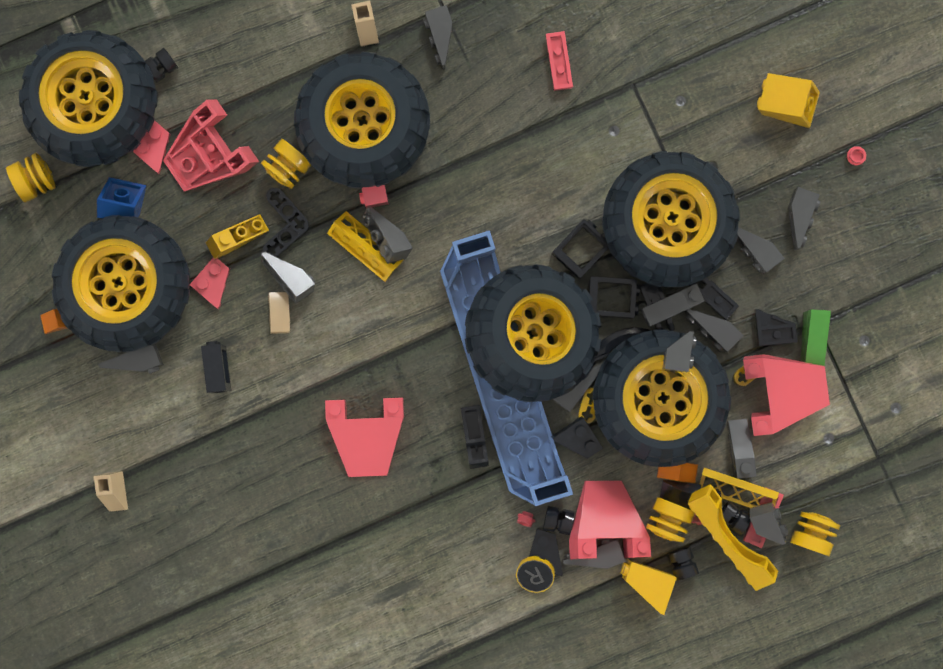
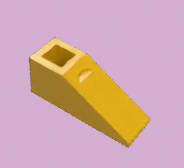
(236, 236)

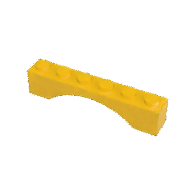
(755, 567)

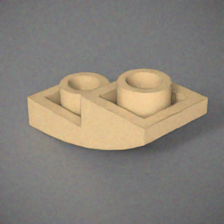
(279, 312)

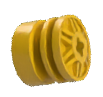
(286, 164)
(28, 178)
(670, 520)
(815, 533)

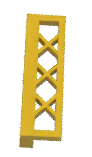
(360, 247)
(740, 484)

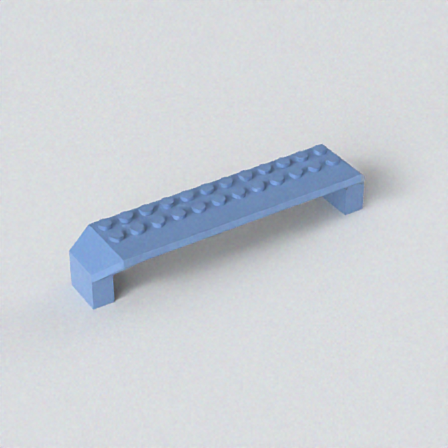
(516, 426)

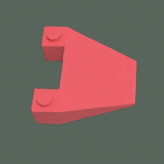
(201, 154)
(792, 388)
(365, 443)
(607, 513)

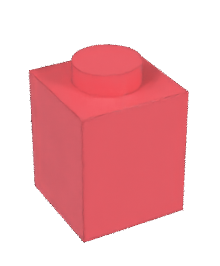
(373, 196)

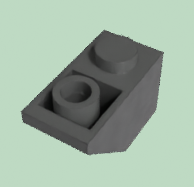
(678, 355)
(768, 524)

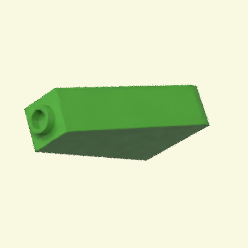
(815, 336)

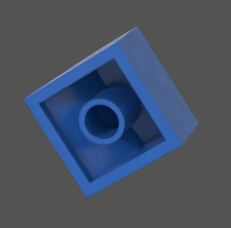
(120, 198)

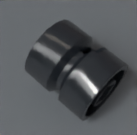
(168, 65)
(558, 520)
(740, 521)
(682, 563)

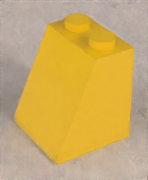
(788, 99)
(650, 583)

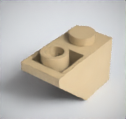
(365, 23)
(111, 490)

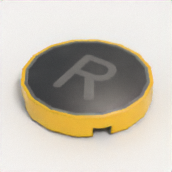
(535, 574)

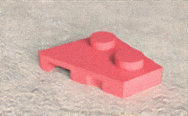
(153, 146)
(212, 281)

